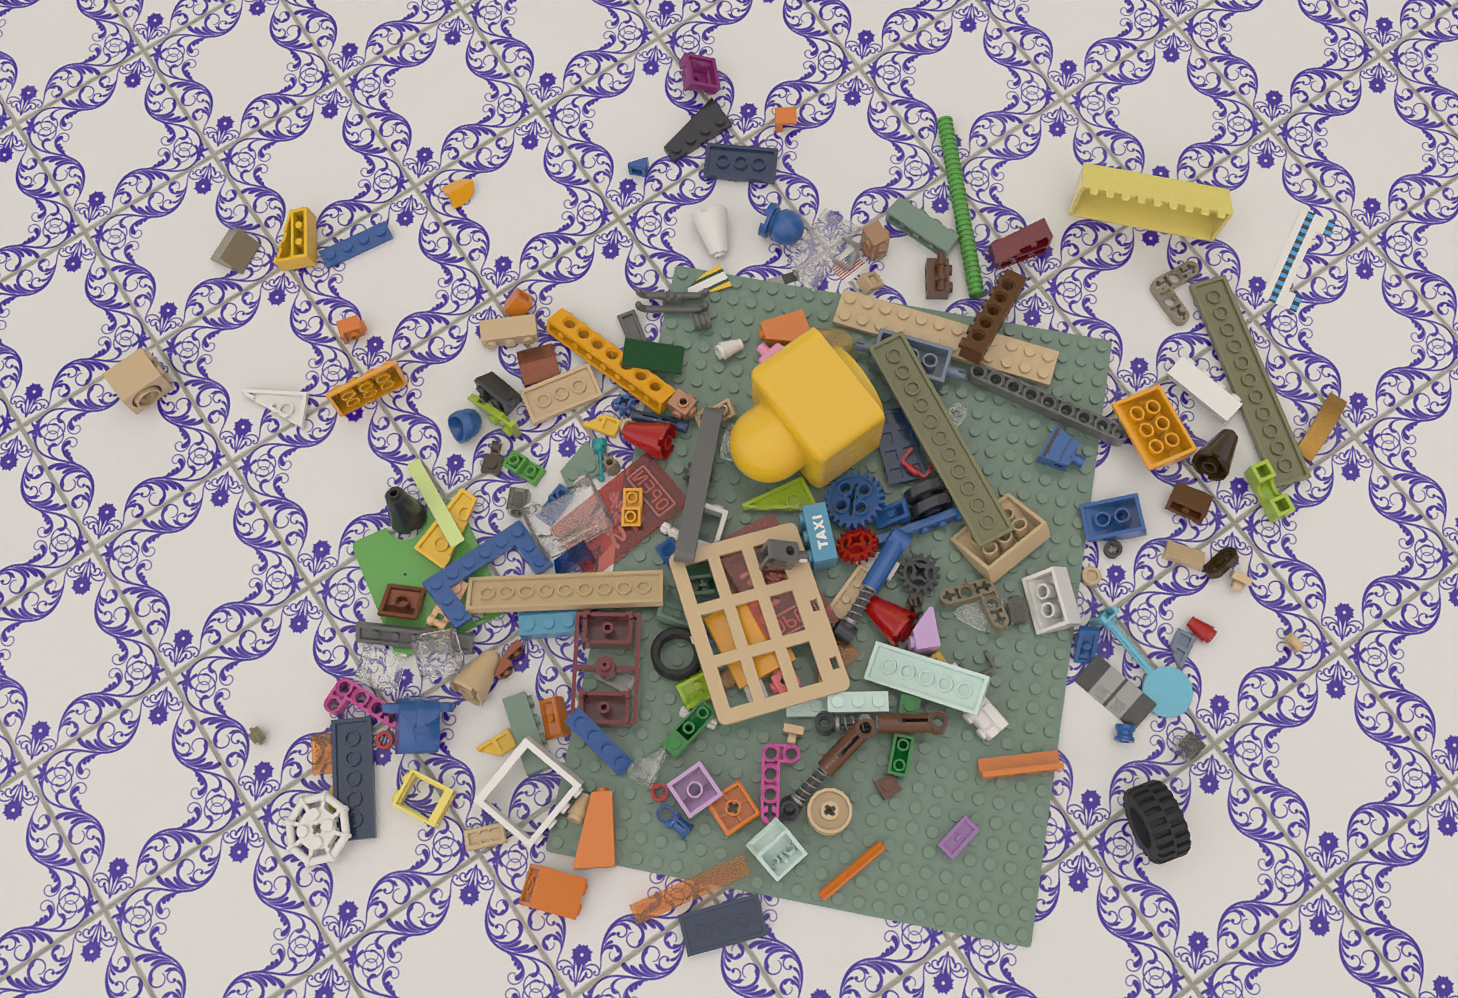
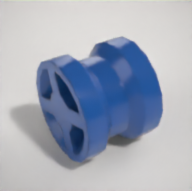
(1124, 733)

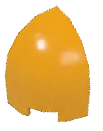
(459, 191)

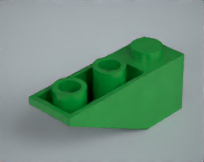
(688, 729)

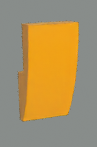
(632, 507)

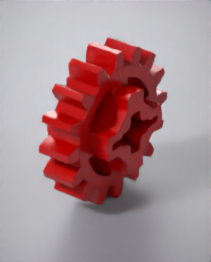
(857, 545)

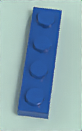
(356, 245)
(598, 741)

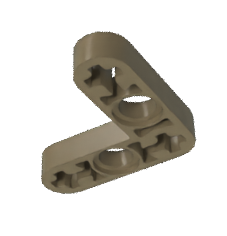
(1167, 291)
(982, 596)

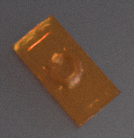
(321, 754)

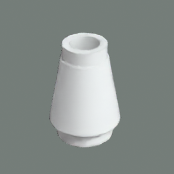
(728, 348)

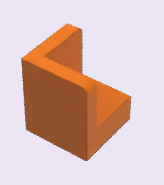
(784, 116)
(518, 303)

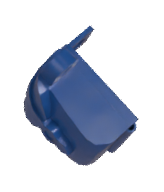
(417, 723)

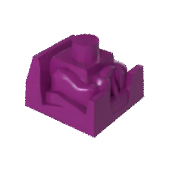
(699, 73)

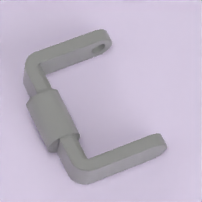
(854, 255)

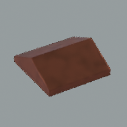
(538, 364)
(402, 602)

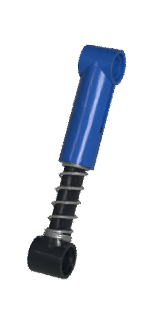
(894, 546)

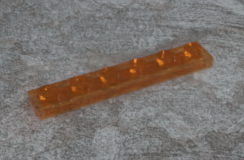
(690, 889)

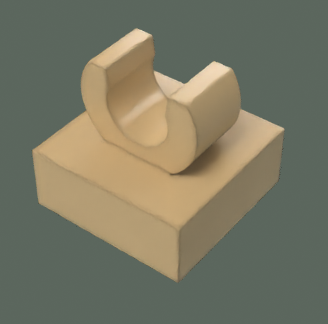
(1239, 579)
(792, 731)

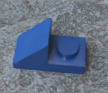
(893, 514)
(1085, 644)

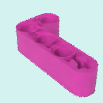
(352, 696)
(774, 784)

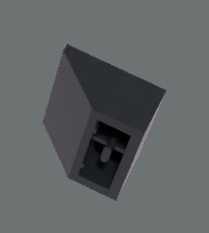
(497, 392)

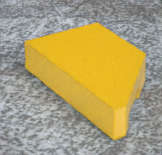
(604, 425)

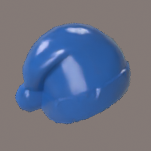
(464, 424)

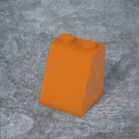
(553, 891)

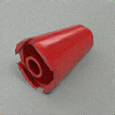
(651, 437)
(891, 619)

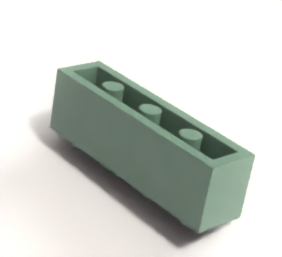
(921, 227)
(525, 723)

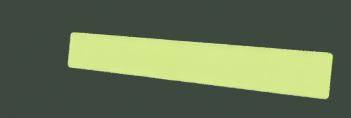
(435, 503)

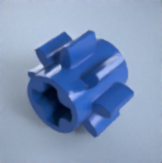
(624, 399)

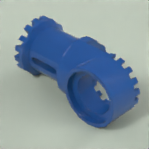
(673, 820)

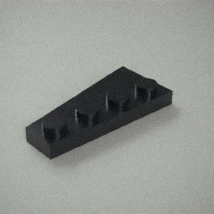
(699, 130)

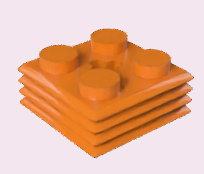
(745, 813)

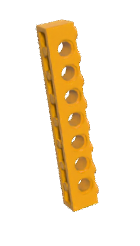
(608, 360)

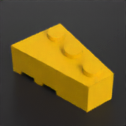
(299, 241)

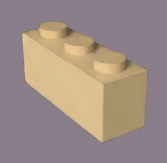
(509, 331)

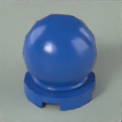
(782, 225)

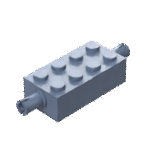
(932, 356)

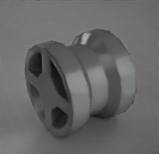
(702, 321)

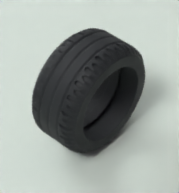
(659, 641)

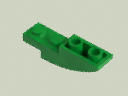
(903, 742)

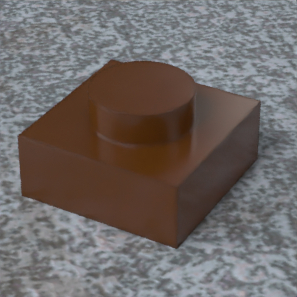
(887, 786)

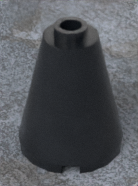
(404, 511)

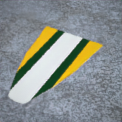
(713, 280)

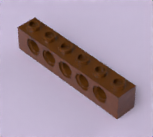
(992, 316)

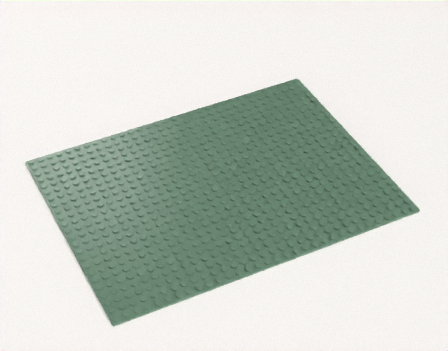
(996, 877)

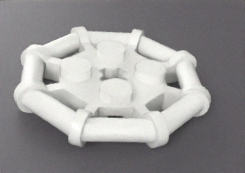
(307, 829)

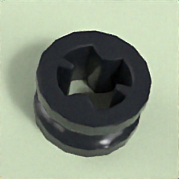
(1114, 543)

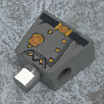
(780, 555)

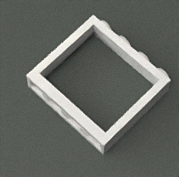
(550, 821)

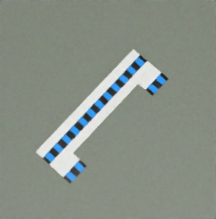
(1292, 257)

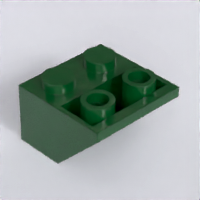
(702, 580)

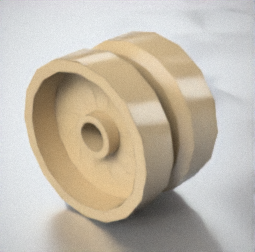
(829, 799)

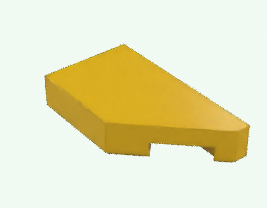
(499, 744)

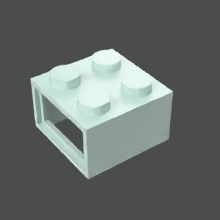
(776, 849)

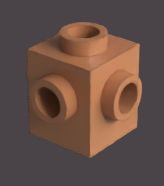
(682, 405)

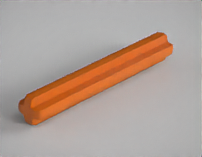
(851, 870)

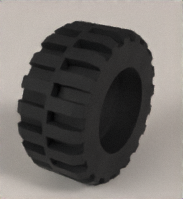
(1157, 821)

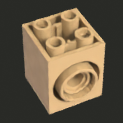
(139, 380)

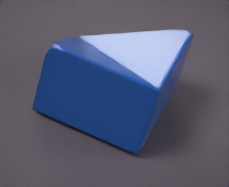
(639, 167)

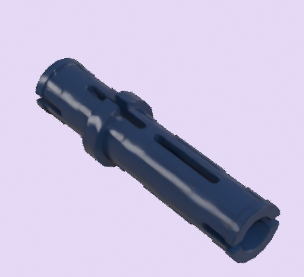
(641, 416)

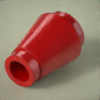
(1202, 630)

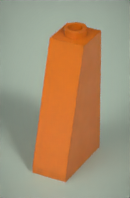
(597, 838)

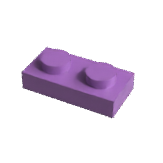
(958, 837)

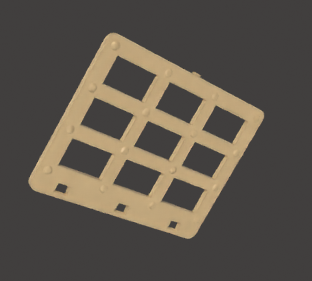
(816, 627)

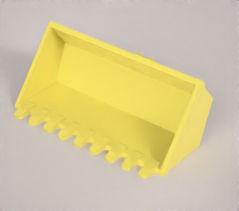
(1151, 202)

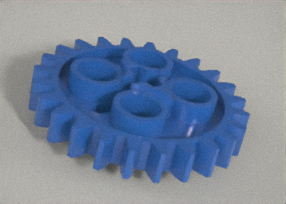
(872, 501)

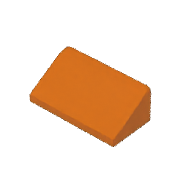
(553, 717)

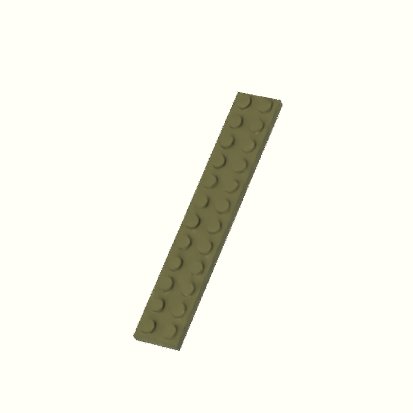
(1249, 380)
(941, 439)

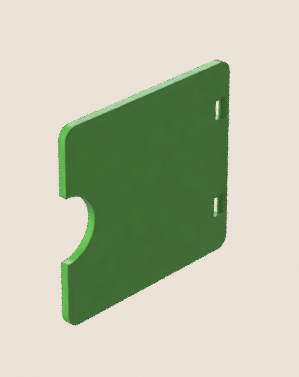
(386, 559)

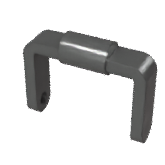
(985, 672)

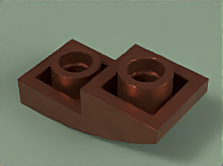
(505, 667)

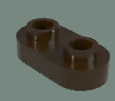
(1221, 563)

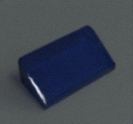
(572, 558)

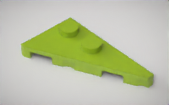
(496, 417)
(783, 498)

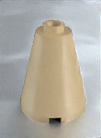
(477, 677)

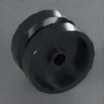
(927, 498)

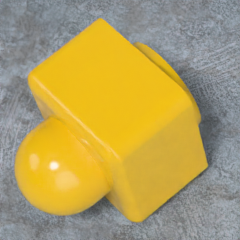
(807, 414)

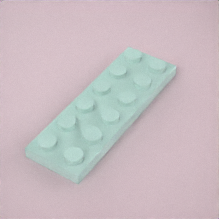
(927, 678)

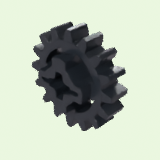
(922, 580)

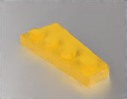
(433, 543)

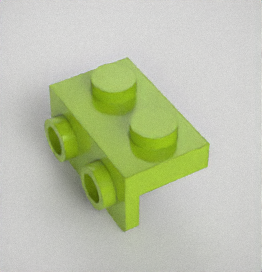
(693, 690)

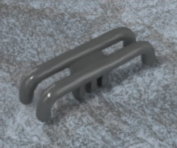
(672, 301)

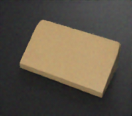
(1184, 555)

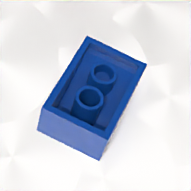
(1113, 519)

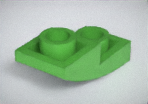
(524, 468)

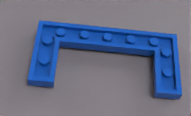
(512, 537)

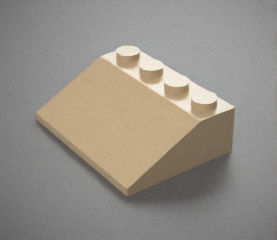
(1004, 553)

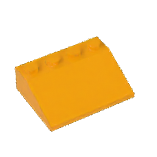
(367, 387)
(1154, 428)
(721, 634)

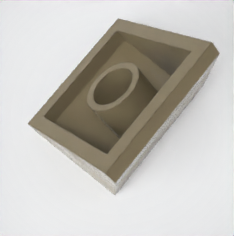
(236, 250)

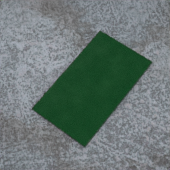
(653, 356)

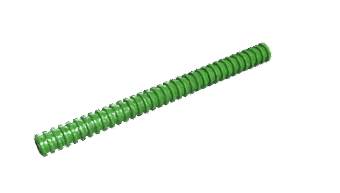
(960, 207)

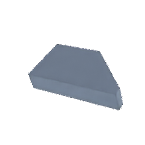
(1181, 646)

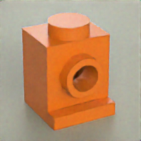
(351, 328)

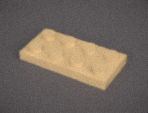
(561, 394)

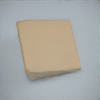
(869, 282)

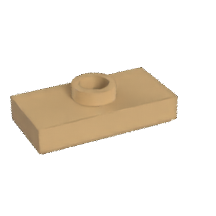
(485, 836)

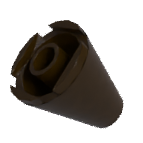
(1216, 456)

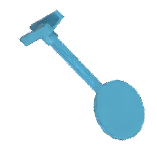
(1163, 685)

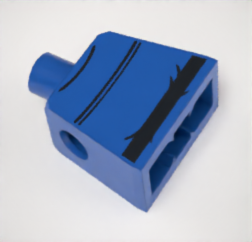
(1060, 451)

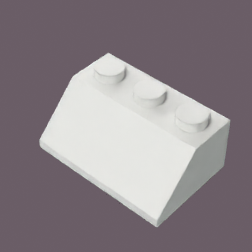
(1051, 600)

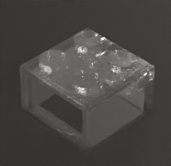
(438, 653)
(379, 668)

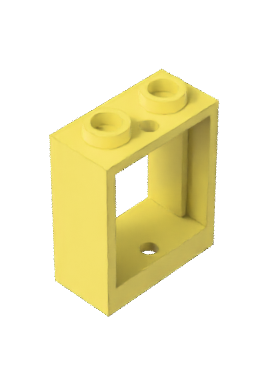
(440, 809)

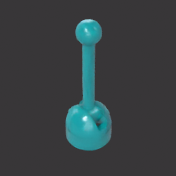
(599, 446)

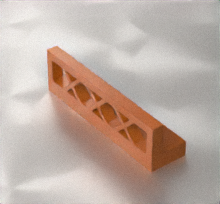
(1019, 765)

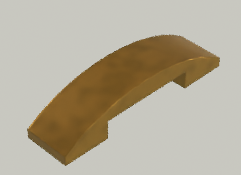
(1321, 426)

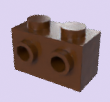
(1189, 500)

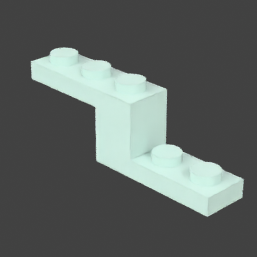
(842, 704)

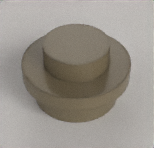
(256, 735)

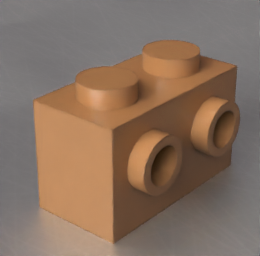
(875, 241)

